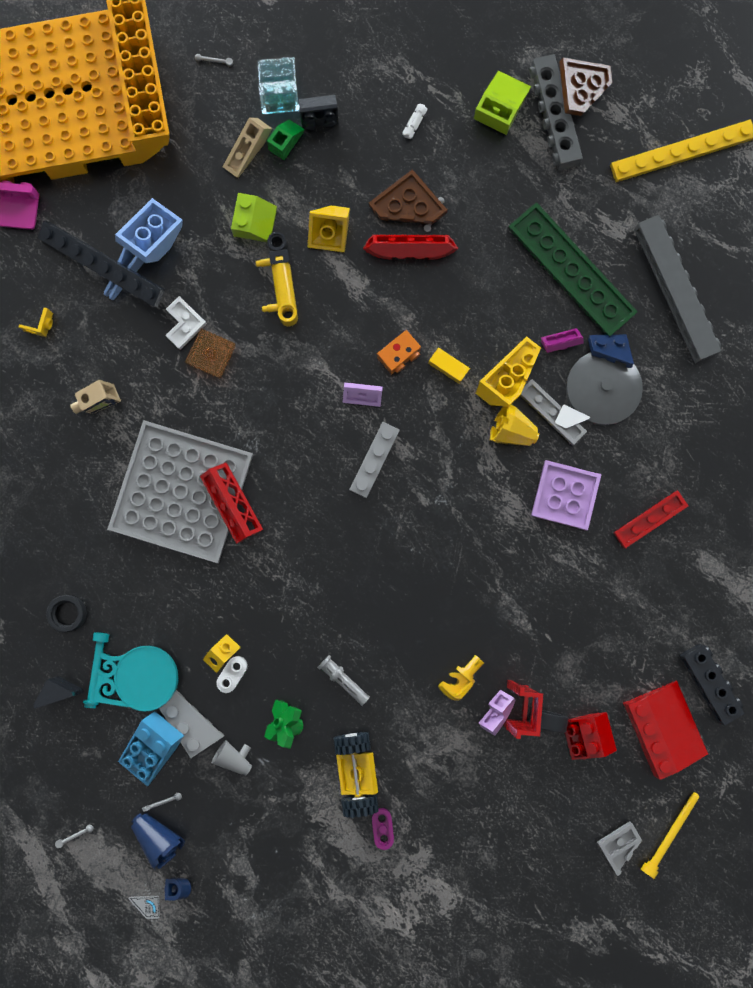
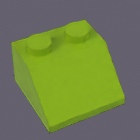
(253, 218)

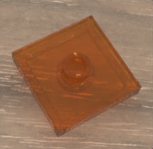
(210, 353)

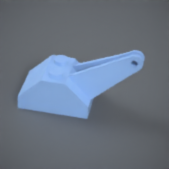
(147, 237)

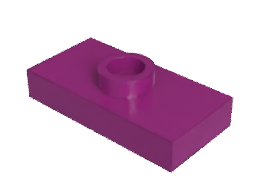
(562, 340)

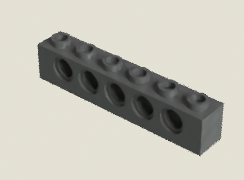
(548, 67)

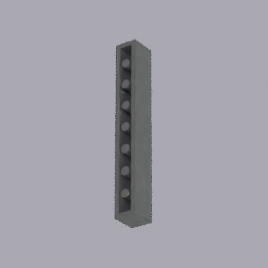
(677, 289)

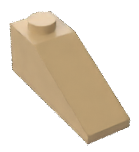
(247, 146)

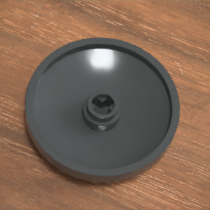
(603, 389)

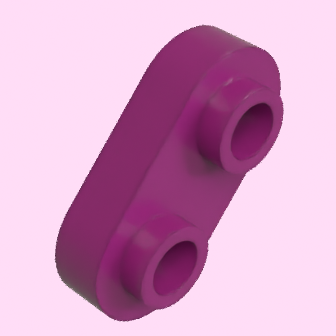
(383, 828)

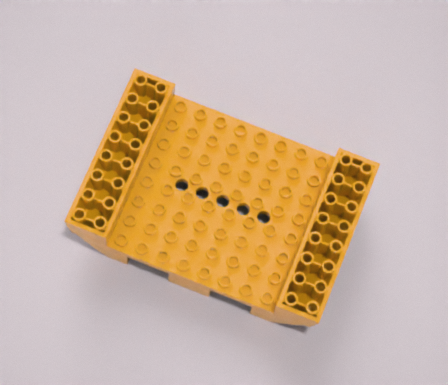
(115, 119)

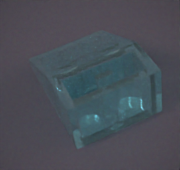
(278, 85)

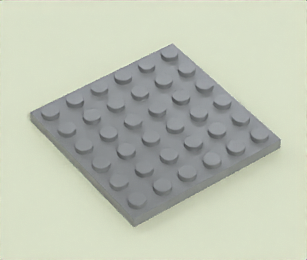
(165, 496)

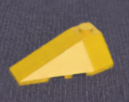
(510, 375)

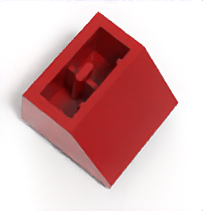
(590, 736)

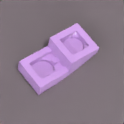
(500, 709)

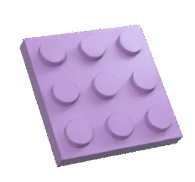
(566, 495)

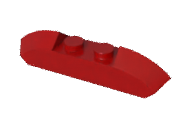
(410, 246)

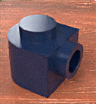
(177, 889)

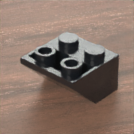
(318, 112)

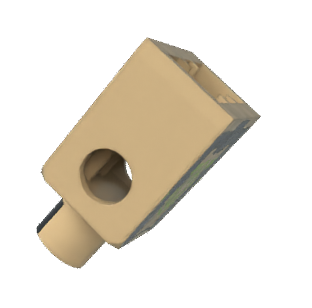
(95, 397)

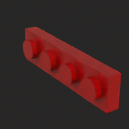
(650, 519)

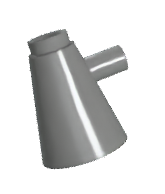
(231, 759)

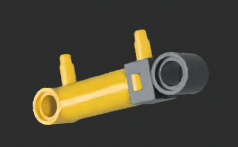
(282, 279)

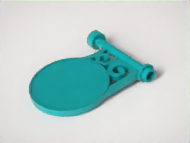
(142, 677)

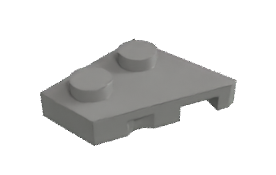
(620, 846)

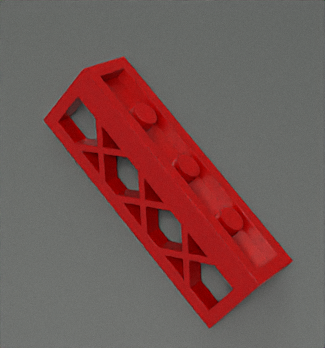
(227, 503)

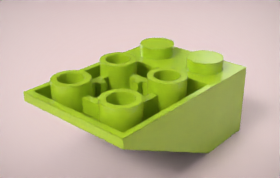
(501, 102)

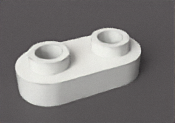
(231, 674)

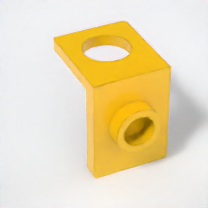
(44, 325)
(221, 652)

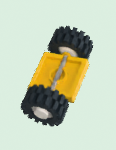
(356, 774)

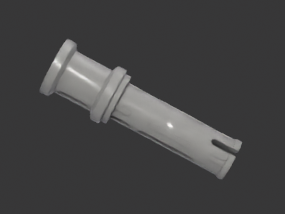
(336, 674)

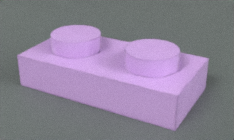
(362, 394)

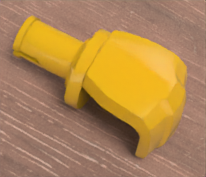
(464, 680)

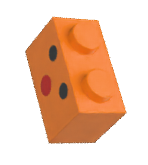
(399, 352)

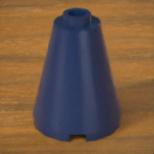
(156, 840)

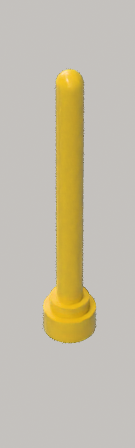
(650, 867)

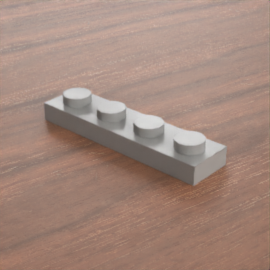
(549, 410)
(374, 459)

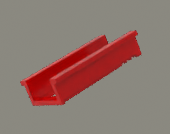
(523, 727)

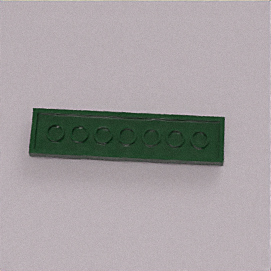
(572, 269)

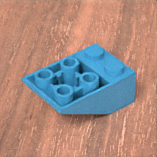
(150, 747)

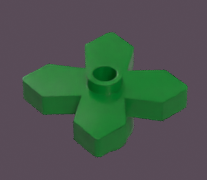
(285, 724)

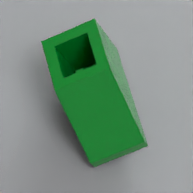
(284, 138)

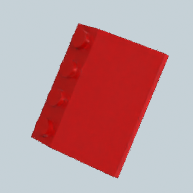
(665, 730)

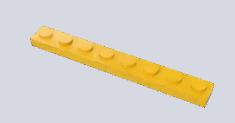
(682, 151)

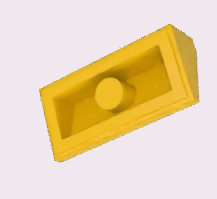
(448, 365)

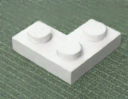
(188, 325)

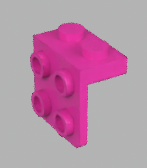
(18, 205)

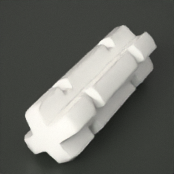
(414, 121)

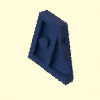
(611, 348)

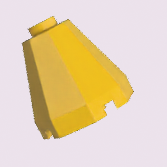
(513, 428)

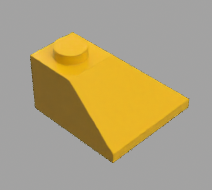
(328, 228)

